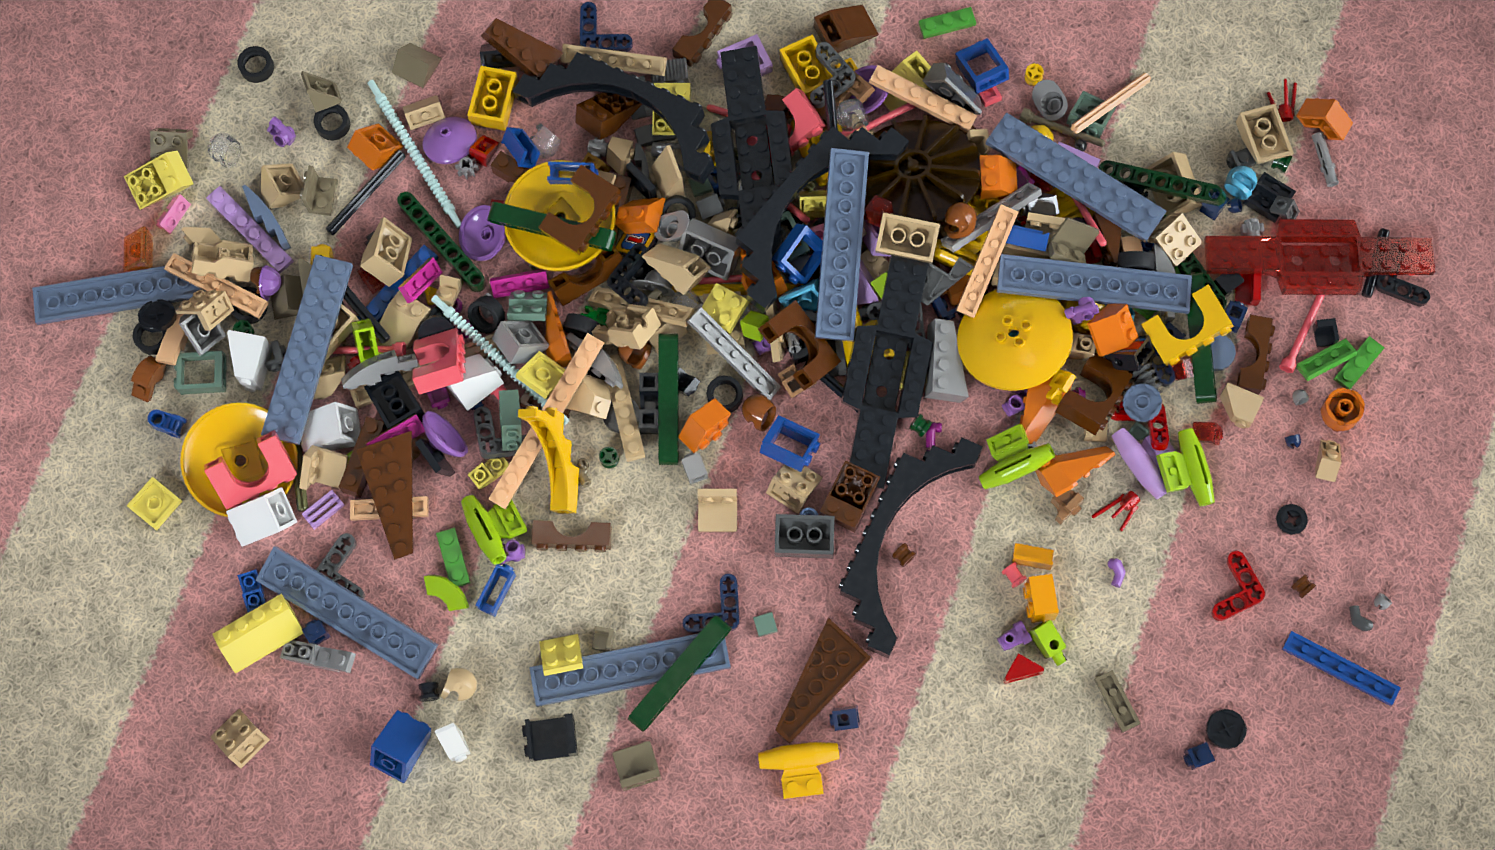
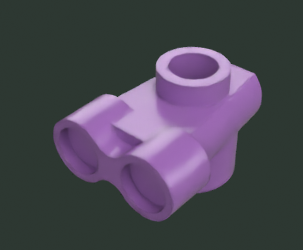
(281, 134)
(1085, 310)
(762, 347)
(1017, 401)
(513, 551)
(1018, 634)

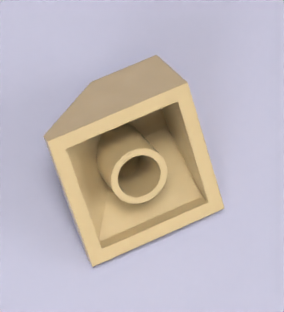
(280, 185)
(330, 376)
(591, 398)
(1240, 405)

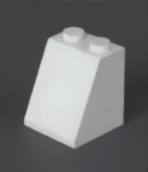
(248, 358)
(478, 381)
(331, 427)
(261, 517)

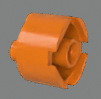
(1342, 399)

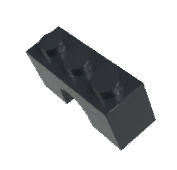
(648, 403)

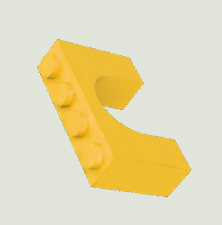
(1215, 323)

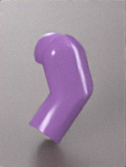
(1119, 571)

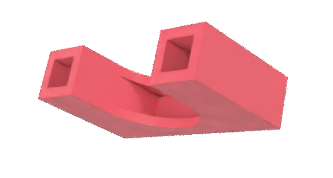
(807, 121)
(448, 352)
(234, 491)

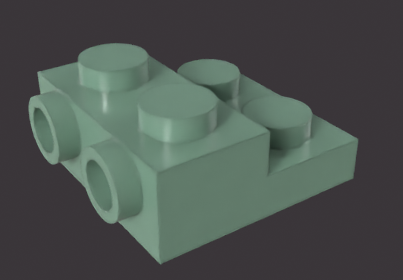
(1084, 105)
(527, 306)

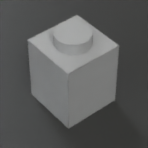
(694, 468)

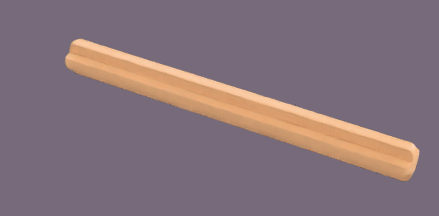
(1110, 103)

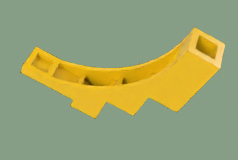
(557, 449)

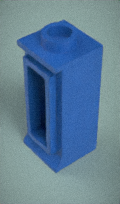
(521, 147)
(555, 167)
(1028, 238)
(505, 571)

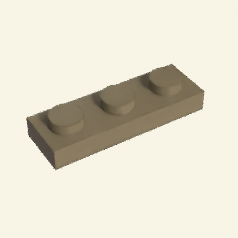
(1117, 701)

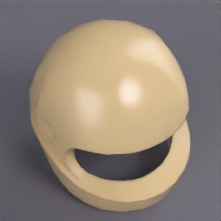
(462, 682)

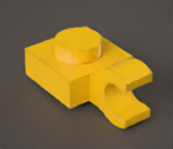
(1060, 383)

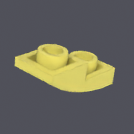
(488, 472)

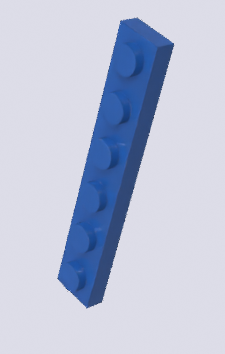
(383, 298)
(1341, 668)

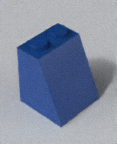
(399, 746)

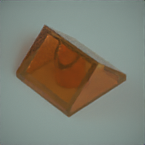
(138, 250)

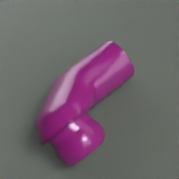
(930, 434)

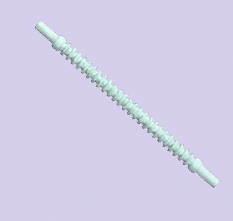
(448, 207)
(449, 312)

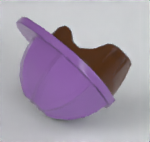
(266, 280)

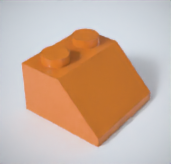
(373, 145)
(997, 176)
(640, 216)
(1112, 329)

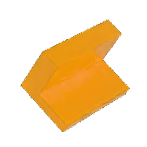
(1033, 556)

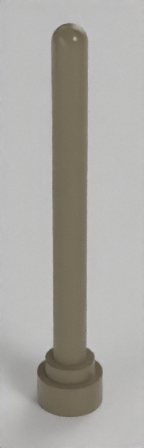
(1028, 116)

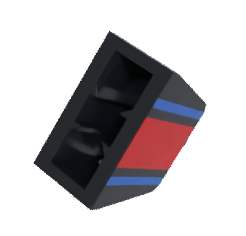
(1134, 356)

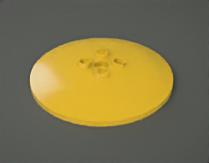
(536, 194)
(1020, 360)
(227, 433)

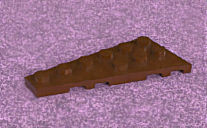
(390, 481)
(826, 673)

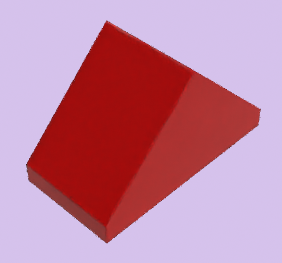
(483, 150)
(1022, 669)

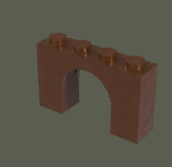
(577, 236)
(820, 354)
(1092, 414)

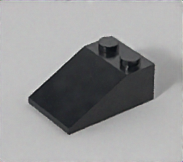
(394, 399)

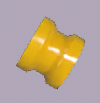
(1034, 70)

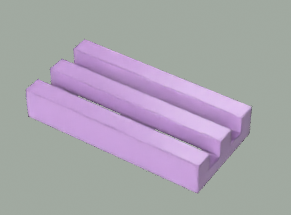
(327, 515)

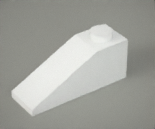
(453, 742)

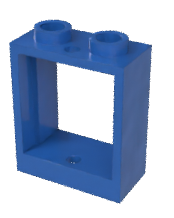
(989, 78)
(780, 257)
(793, 431)

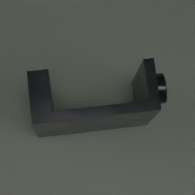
(550, 738)

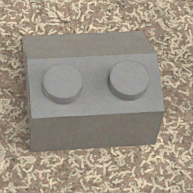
(200, 339)
(519, 340)

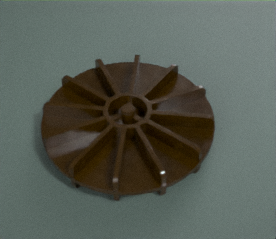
(930, 173)

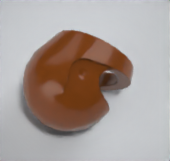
(963, 217)
(635, 357)
(754, 410)

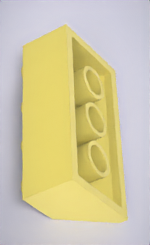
(258, 633)

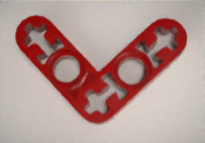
(1153, 432)
(1244, 595)

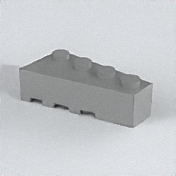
(945, 371)

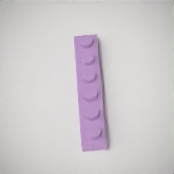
(249, 229)

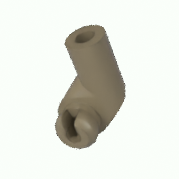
(583, 466)

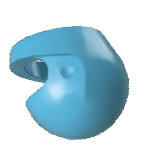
(1241, 182)

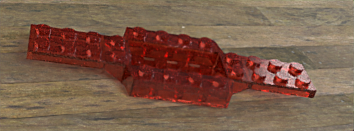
(1316, 274)

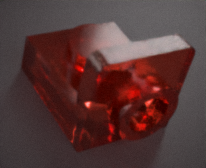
(370, 281)
(1183, 369)
(1208, 432)

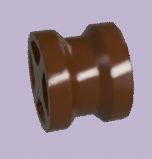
(903, 555)
(1303, 586)

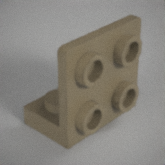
(168, 140)
(318, 192)
(1071, 241)
(636, 766)

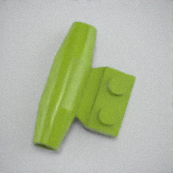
(1013, 457)
(1187, 468)
(492, 526)

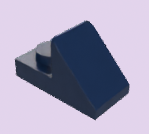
(1211, 210)

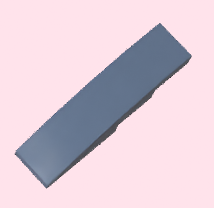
(262, 214)

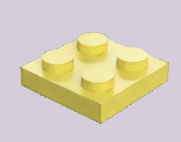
(725, 307)
(541, 374)
(154, 503)
(561, 654)

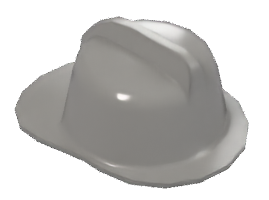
(1049, 100)
(672, 226)
(654, 280)

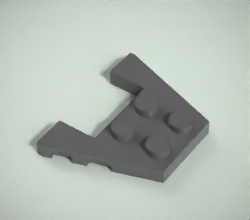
(939, 281)

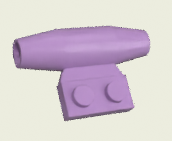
(1142, 460)

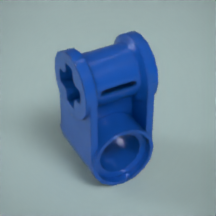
(170, 423)

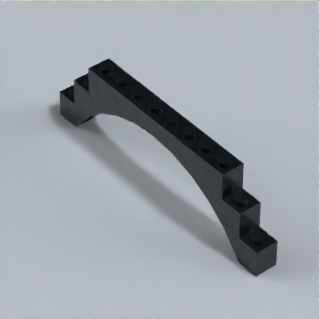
(590, 75)
(759, 233)
(908, 479)

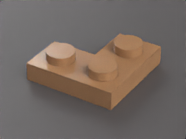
(860, 90)

